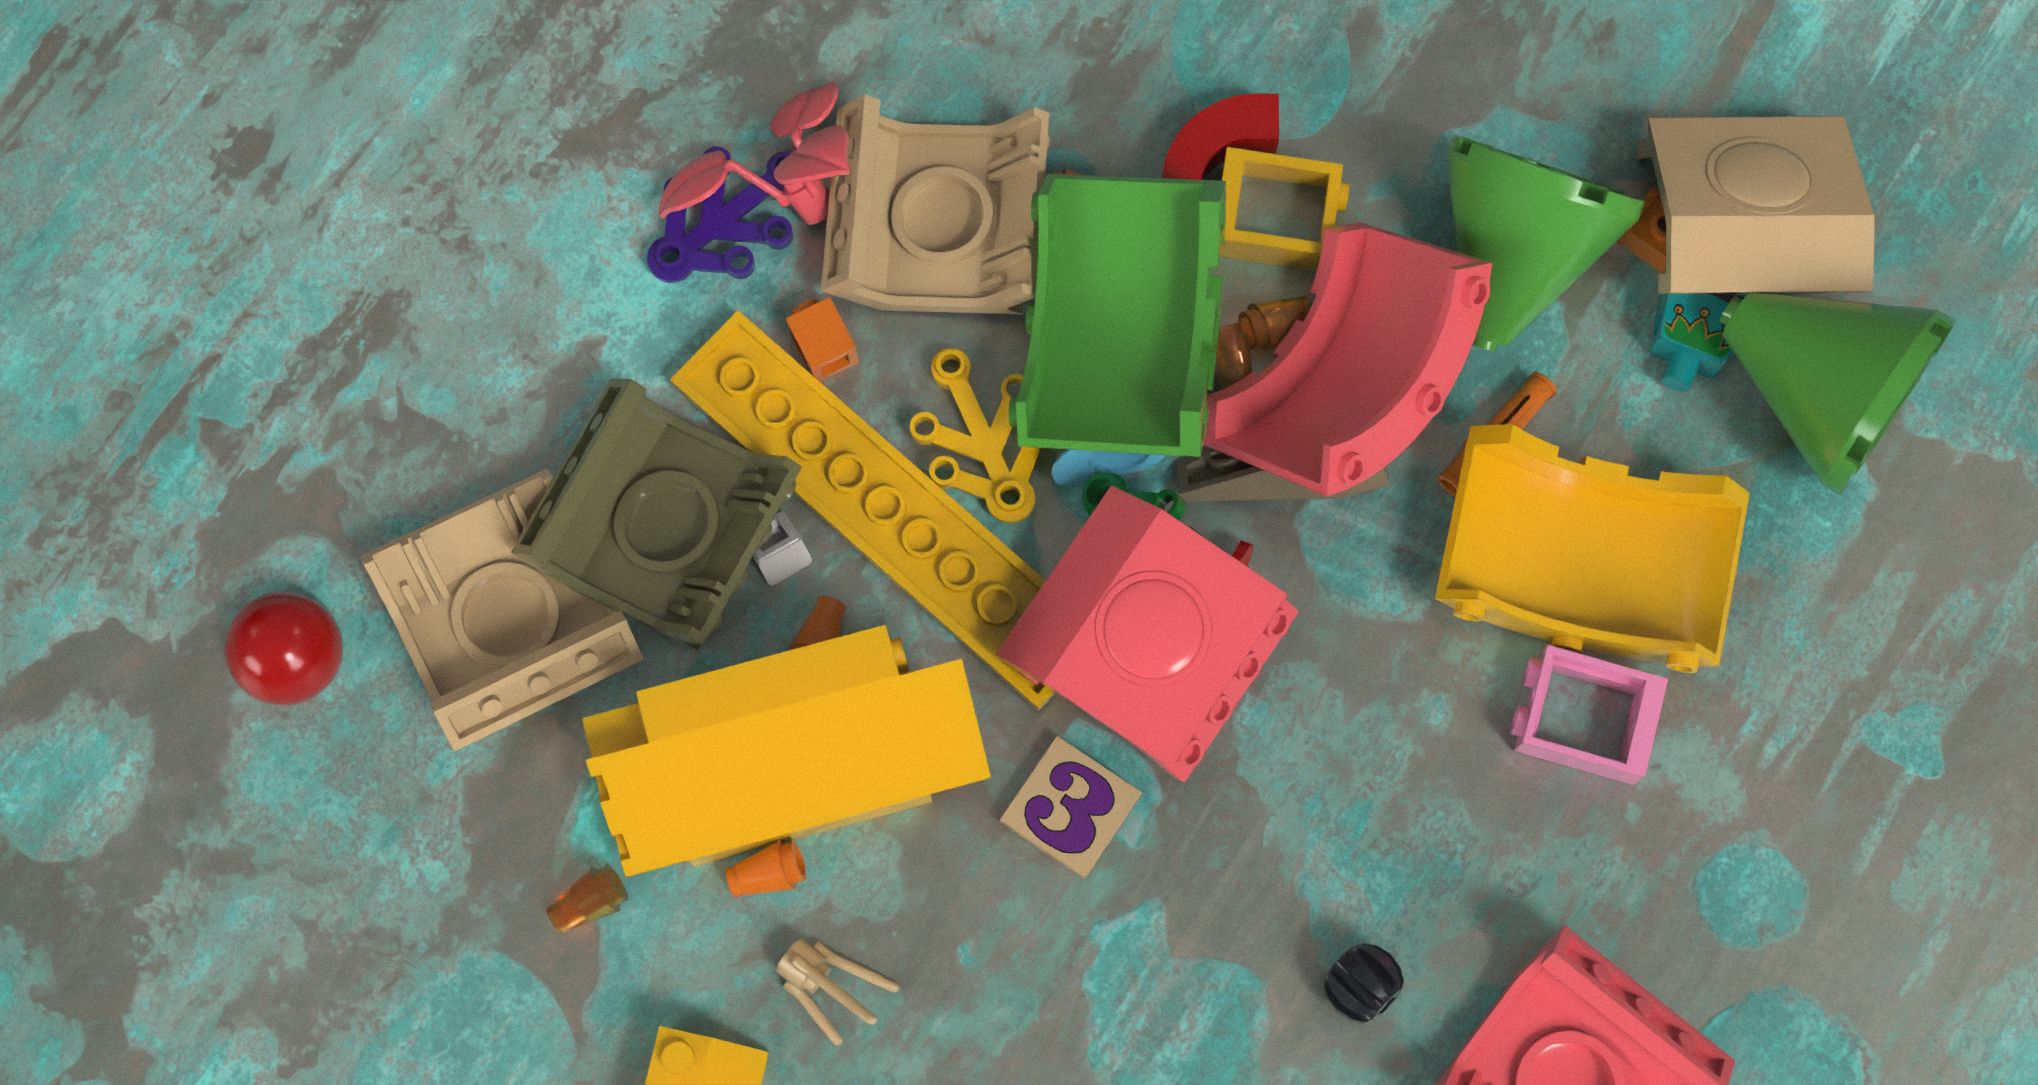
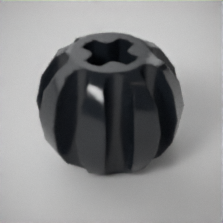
(1363, 983)

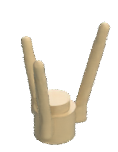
(807, 969)

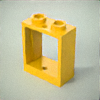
(1273, 248)

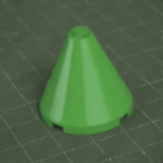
(1534, 228)
(1833, 369)

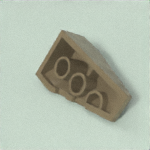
(1225, 478)

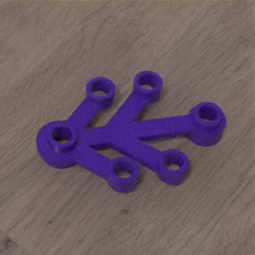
(718, 223)

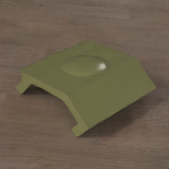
(655, 515)

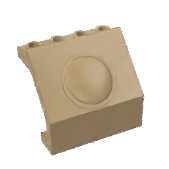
(1761, 205)
(935, 213)
(487, 625)

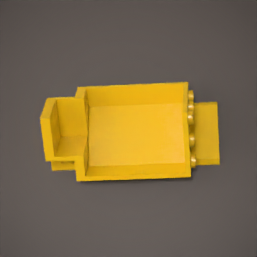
(780, 750)

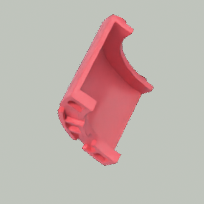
(1361, 366)

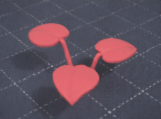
(800, 173)

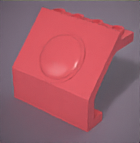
(1149, 630)
(1583, 1023)

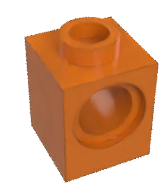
(821, 338)

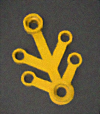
(982, 445)

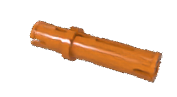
(1515, 411)

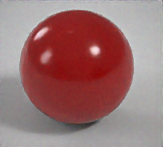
(284, 648)

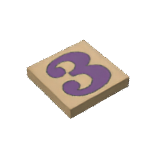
(1070, 807)

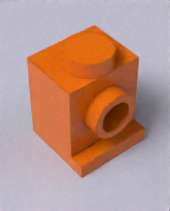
(1645, 237)

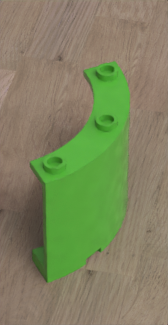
(1123, 315)

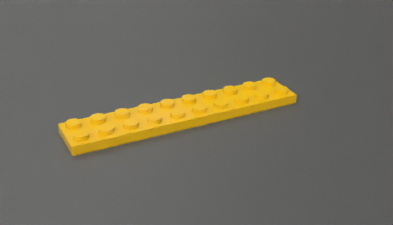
(866, 491)

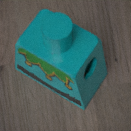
(1690, 336)

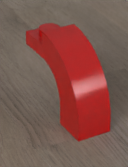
(1234, 122)

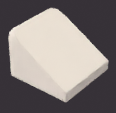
(782, 553)

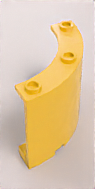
(1592, 551)

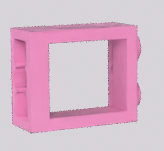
(1641, 725)

